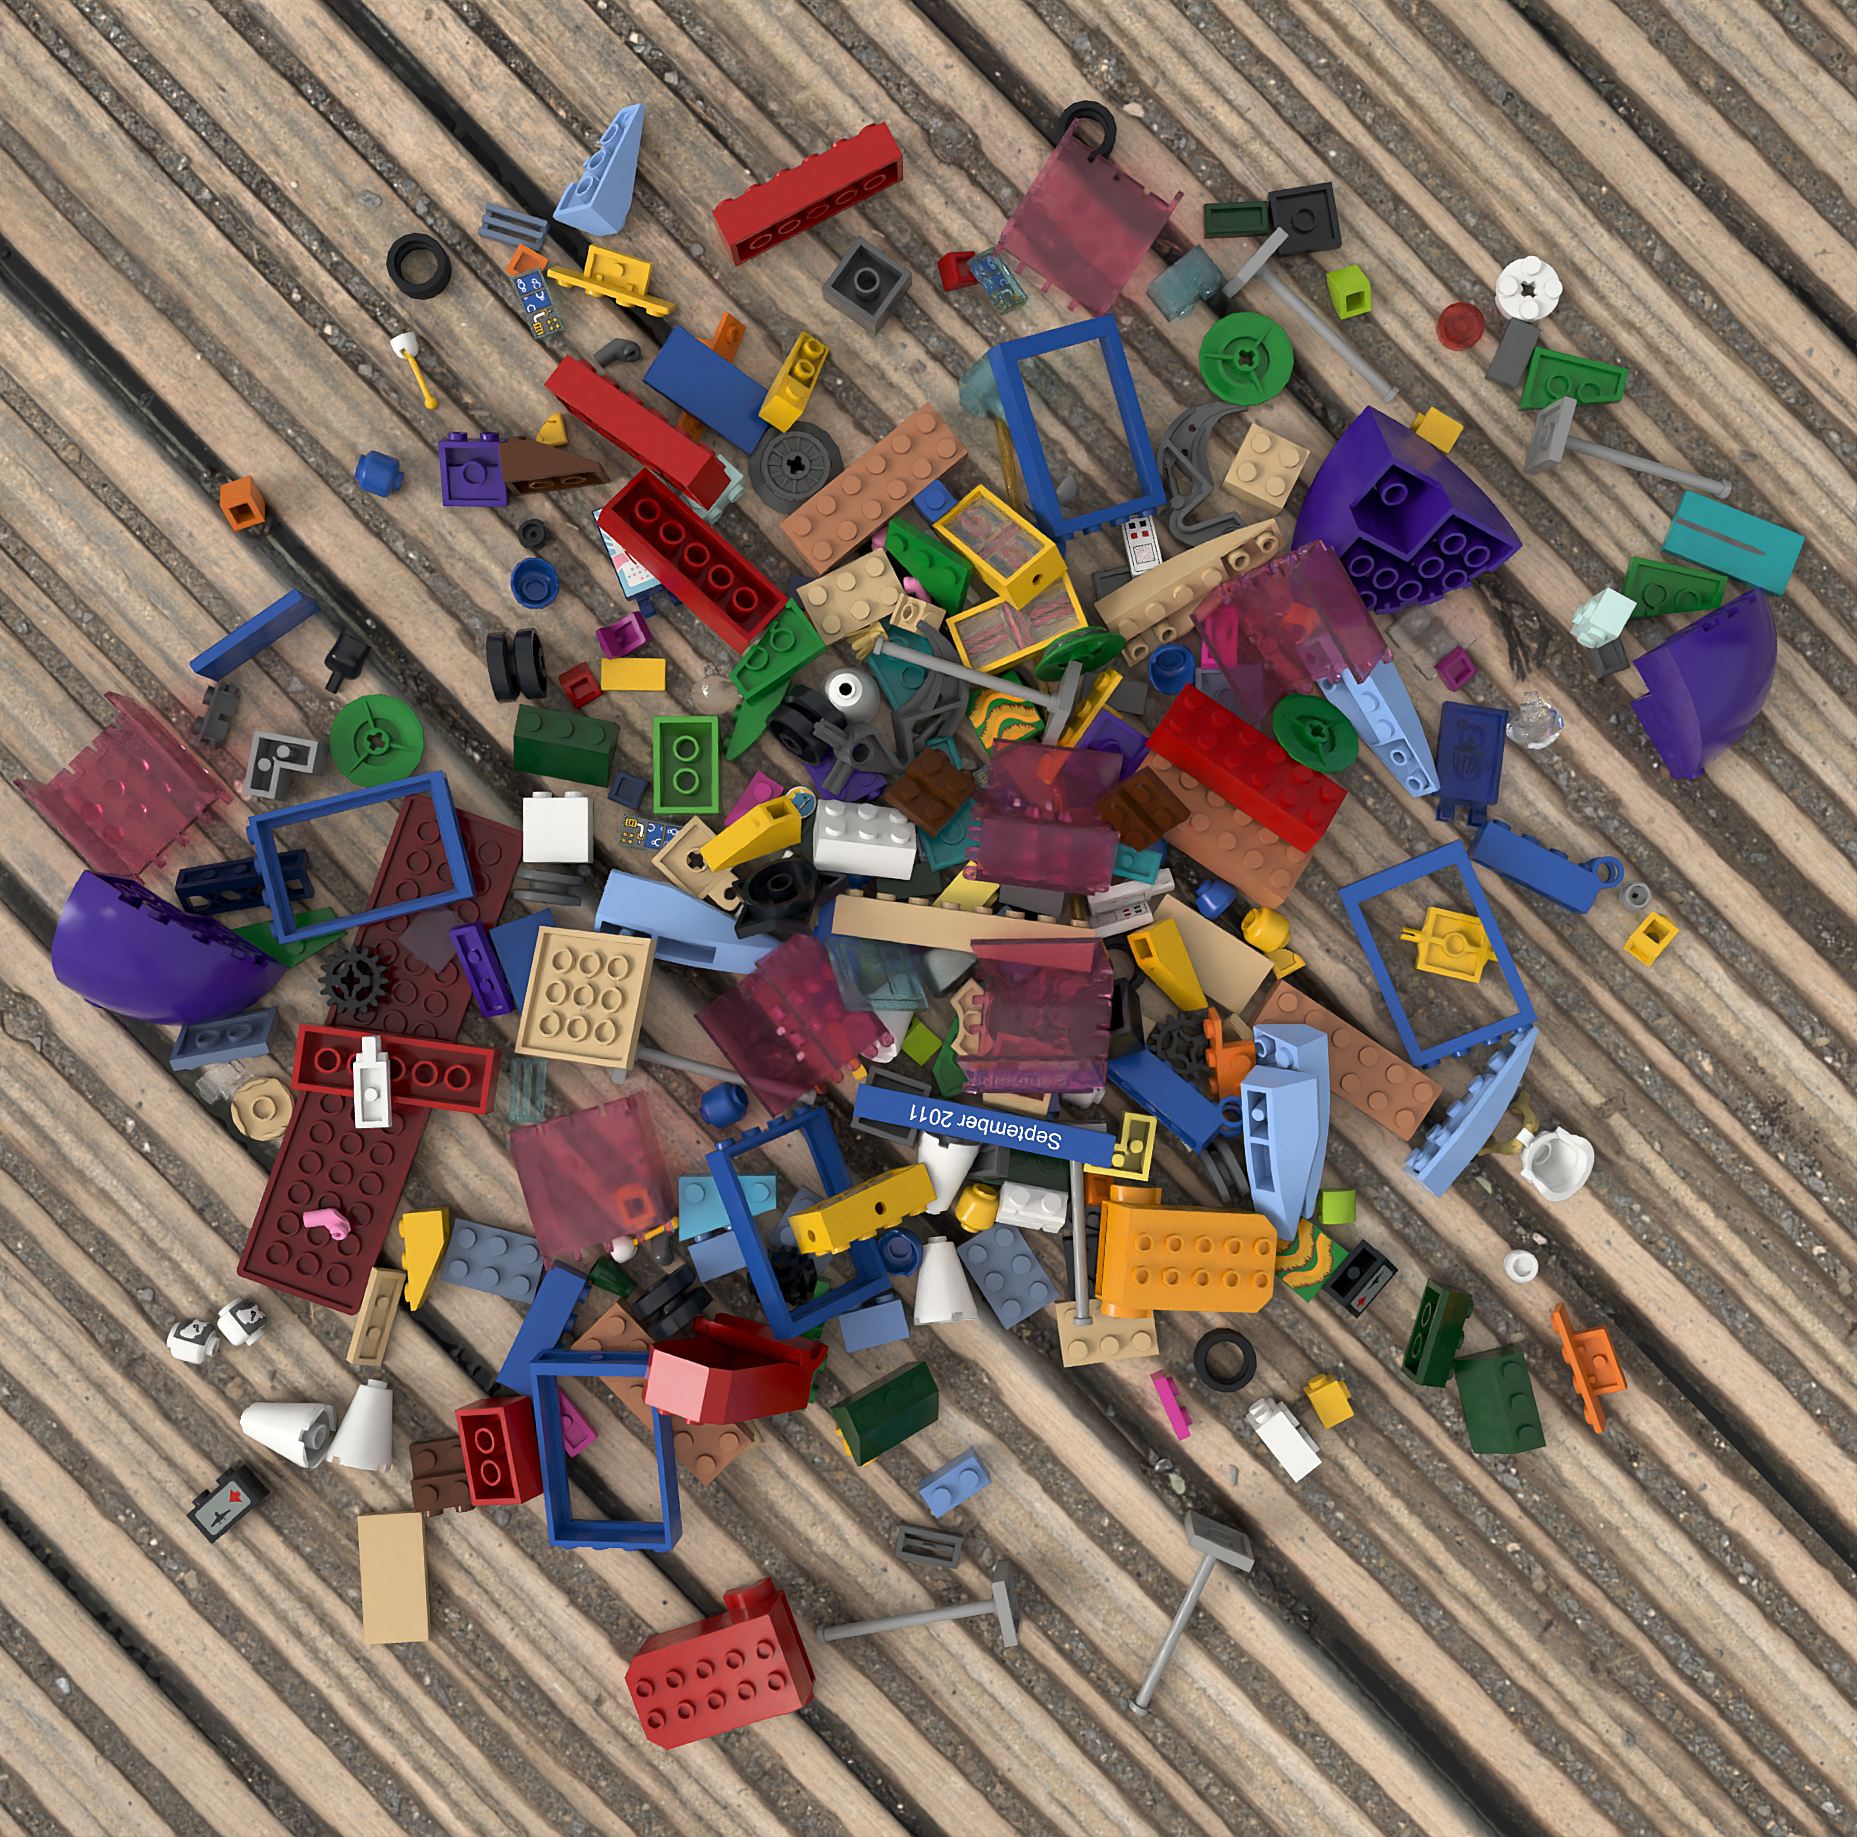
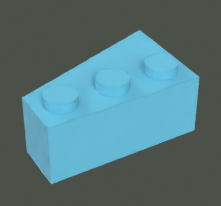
(703, 1208)

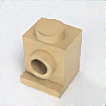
(911, 610)

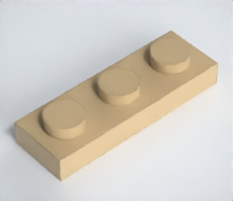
(376, 1316)

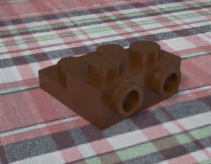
(932, 791)
(1141, 809)
(439, 1477)

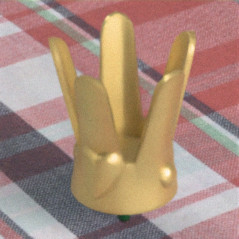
(866, 639)

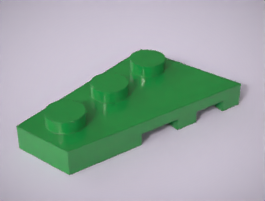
(1558, 375)
(931, 563)
(1670, 588)
(780, 653)
(297, 952)

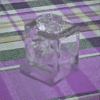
(222, 1081)

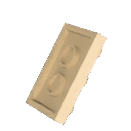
(852, 596)
(1106, 1338)

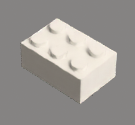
(863, 840)

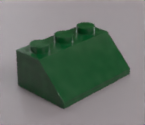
(564, 745)
(1437, 1334)
(1498, 1401)
(888, 1411)

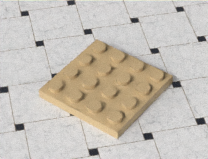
(586, 997)

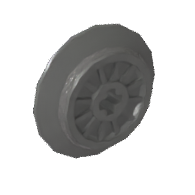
(772, 475)

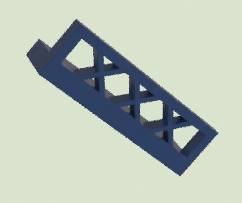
(240, 878)

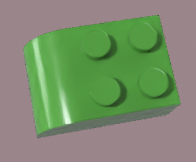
(687, 765)

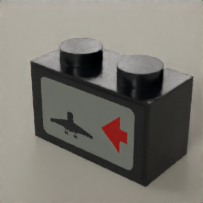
(1360, 1278)
(228, 1503)

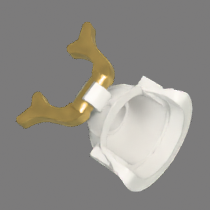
(1551, 1160)

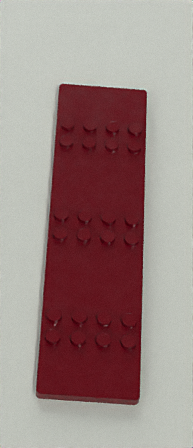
(365, 1169)

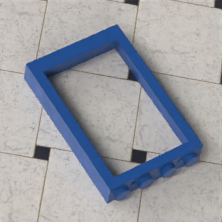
(1026, 438)
(268, 863)
(1406, 872)
(835, 1178)
(598, 1533)

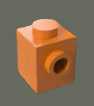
(242, 503)

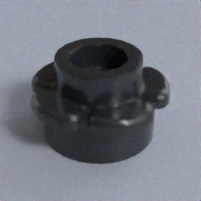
(527, 528)

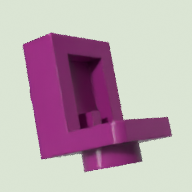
(624, 636)

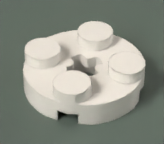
(1529, 272)

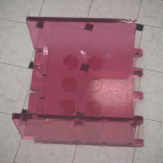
(1083, 225)
(1289, 628)
(128, 795)
(1043, 819)
(1041, 1016)
(791, 1025)
(593, 1178)

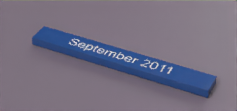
(984, 1125)

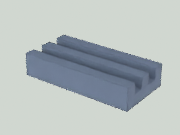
(488, 220)

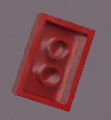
(500, 1450)

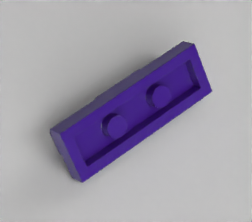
(482, 969)

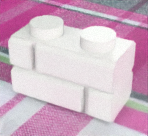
(1031, 1206)

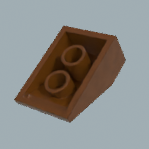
(540, 468)

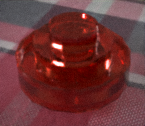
(1460, 326)

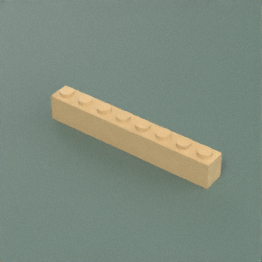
(940, 926)

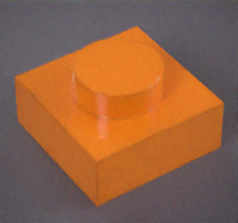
(524, 260)
(1096, 1188)

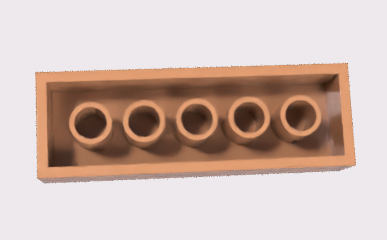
(873, 490)
(1230, 840)
(1358, 1066)
(703, 1448)

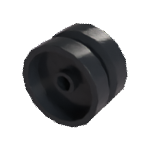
(516, 665)
(794, 724)
(673, 1305)

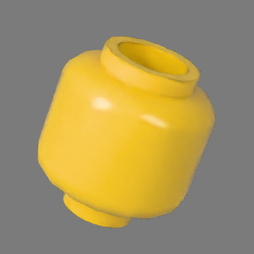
(1266, 929)
(977, 1207)

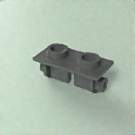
(218, 702)

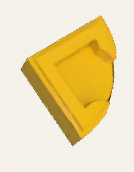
(554, 432)
(1285, 962)

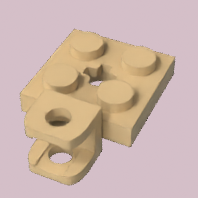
(699, 882)

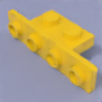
(616, 276)
(1089, 707)

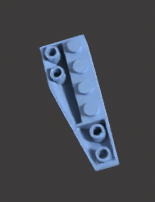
(1387, 724)
(682, 924)
(1301, 1050)
(1472, 1118)
(1280, 1141)

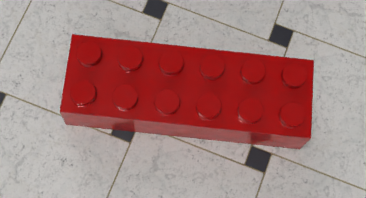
(809, 193)
(639, 431)
(692, 560)
(1246, 768)
(421, 1068)

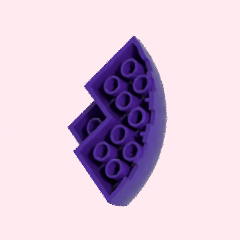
(1401, 517)
(1708, 683)
(153, 960)

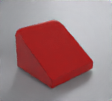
(955, 272)
(580, 685)

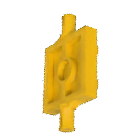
(1451, 945)

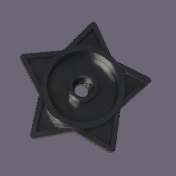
(785, 896)

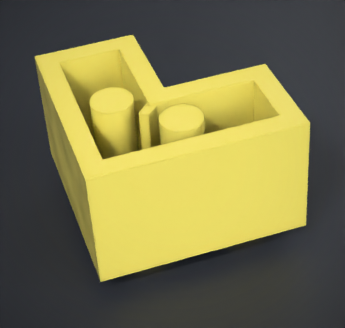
(1132, 1149)

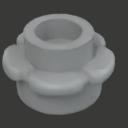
(1643, 895)

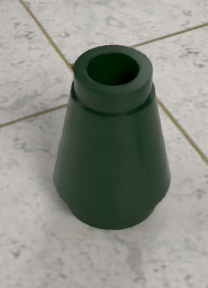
(611, 1277)

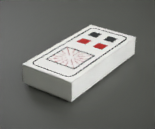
(1140, 544)
(1121, 919)

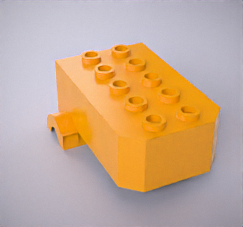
(1181, 1256)

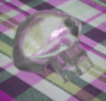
(715, 691)
(1535, 724)

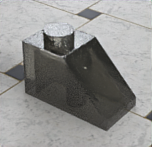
(946, 970)

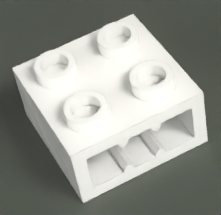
(557, 829)
(1277, 1429)

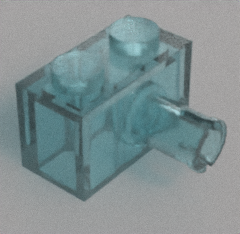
(1185, 284)
(979, 390)

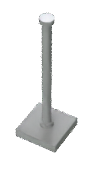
(1258, 268)
(1552, 437)
(1058, 703)
(696, 1067)
(1078, 1222)
(1217, 1543)
(1003, 1603)

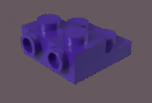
(472, 470)
(1113, 735)
(858, 786)

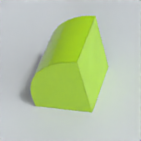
(1349, 291)
(920, 1041)
(1336, 1205)

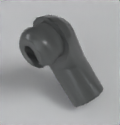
(618, 349)
(661, 1250)

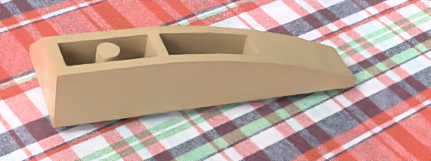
(1158, 602)

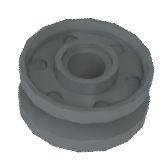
(548, 887)
(1223, 1170)

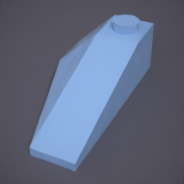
(606, 188)

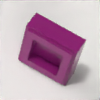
(1455, 669)

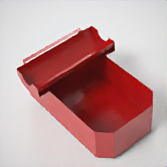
(730, 1372)
(722, 1670)

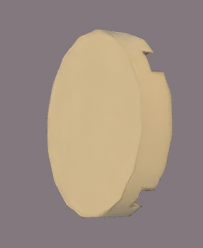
(263, 1108)

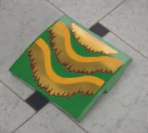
(1002, 715)
(1307, 1260)

